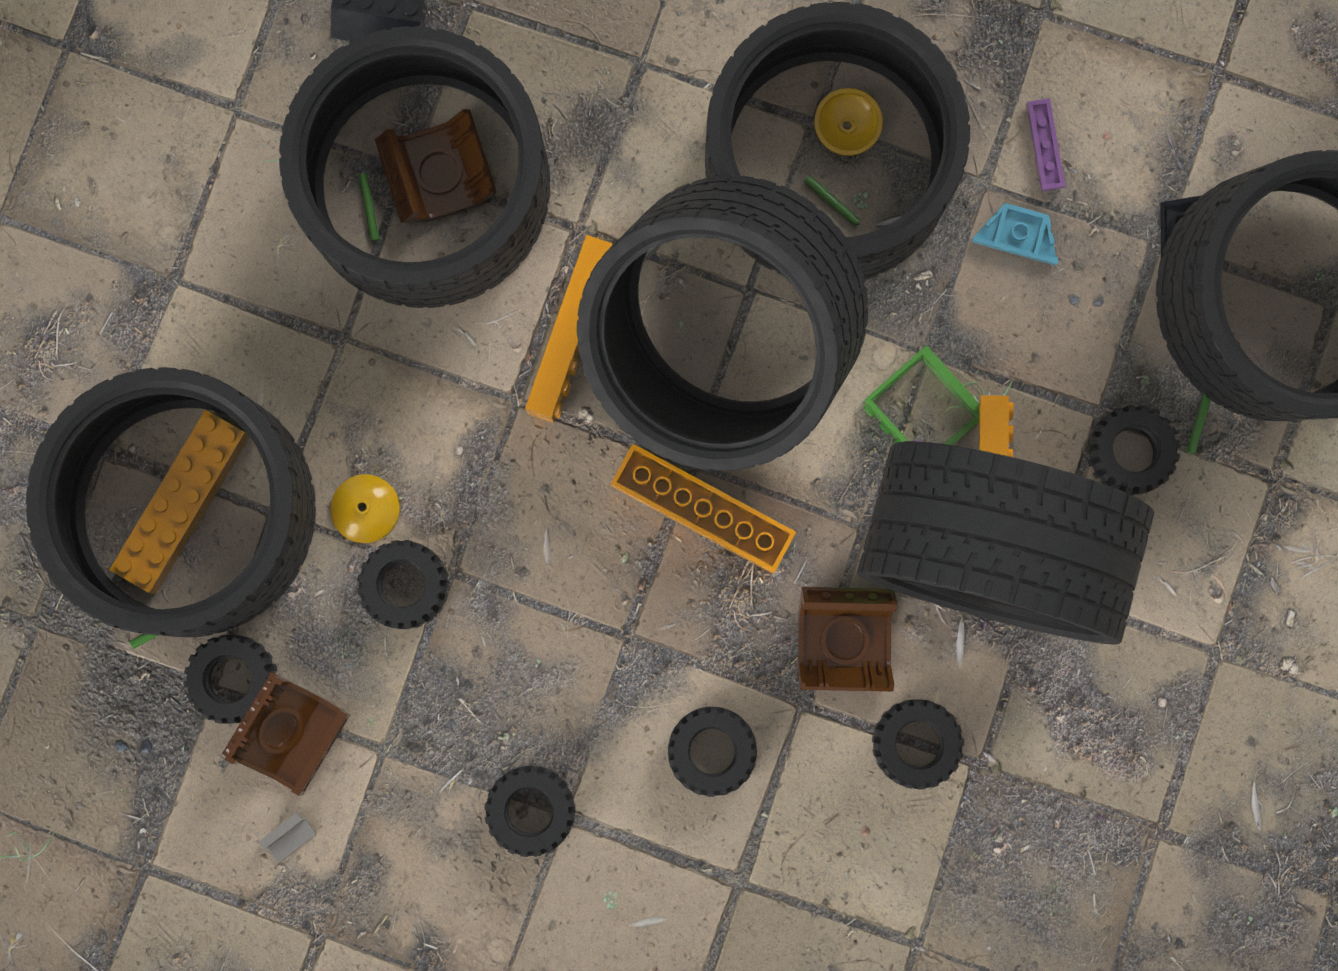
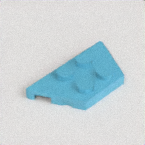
(1019, 233)

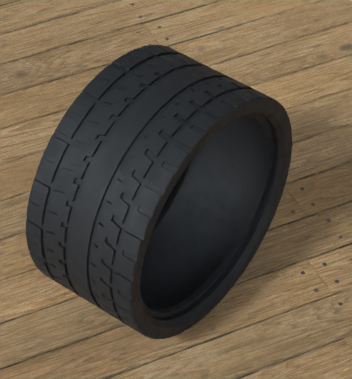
(874, 41)
(376, 66)
(1192, 301)
(654, 400)
(61, 483)
(1007, 540)

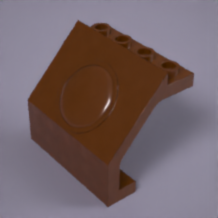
(436, 169)
(845, 639)
(286, 733)

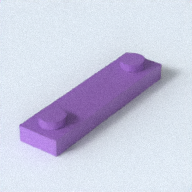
(1045, 144)

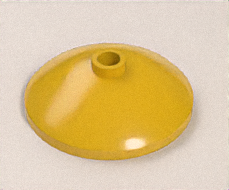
(848, 107)
(379, 516)

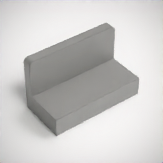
(288, 837)

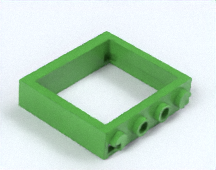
(943, 375)

